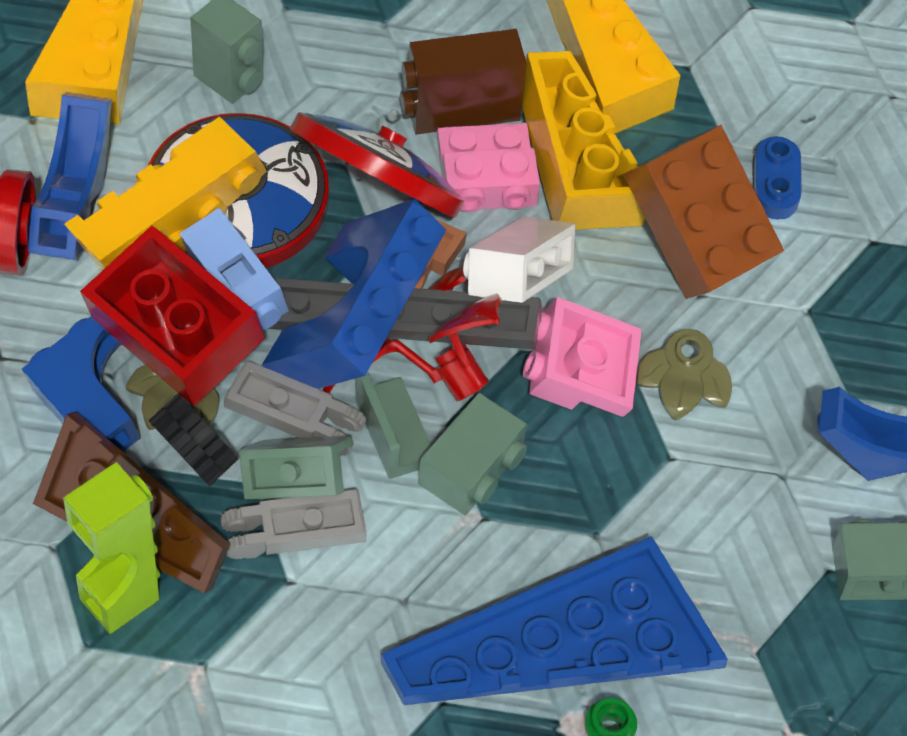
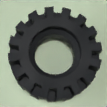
(193, 439)

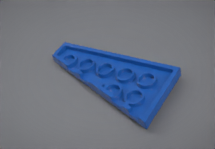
(585, 627)

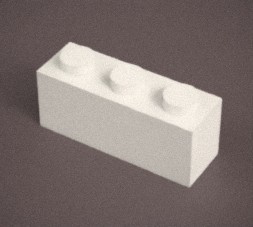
(520, 259)

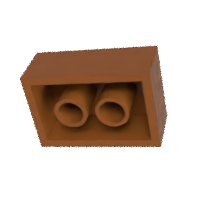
(703, 212)

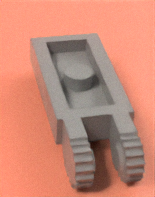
(289, 404)
(295, 524)

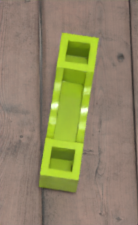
(117, 526)

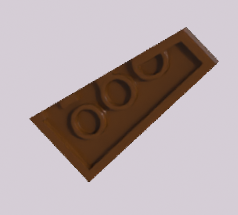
(184, 542)

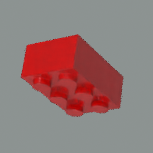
(173, 315)

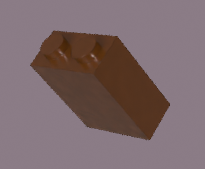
(464, 81)

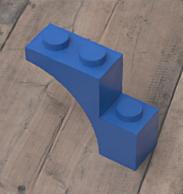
(73, 174)
(864, 435)

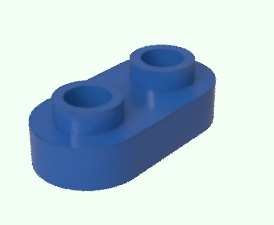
(777, 173)

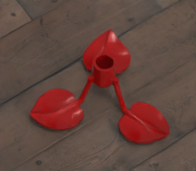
(456, 363)

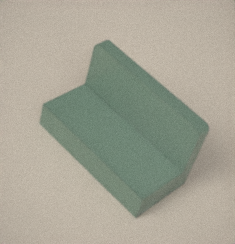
(392, 424)
(293, 467)

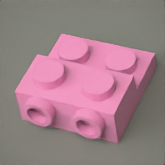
(489, 165)
(584, 359)

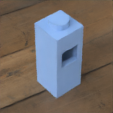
(227, 257)

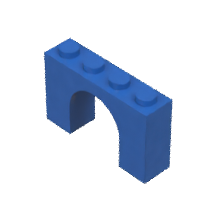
(384, 262)
(71, 380)

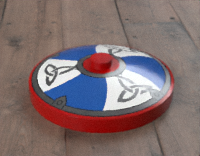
(381, 157)
(291, 196)

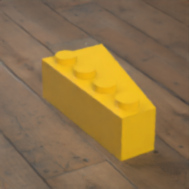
(86, 56)
(618, 58)
(576, 146)
(201, 176)

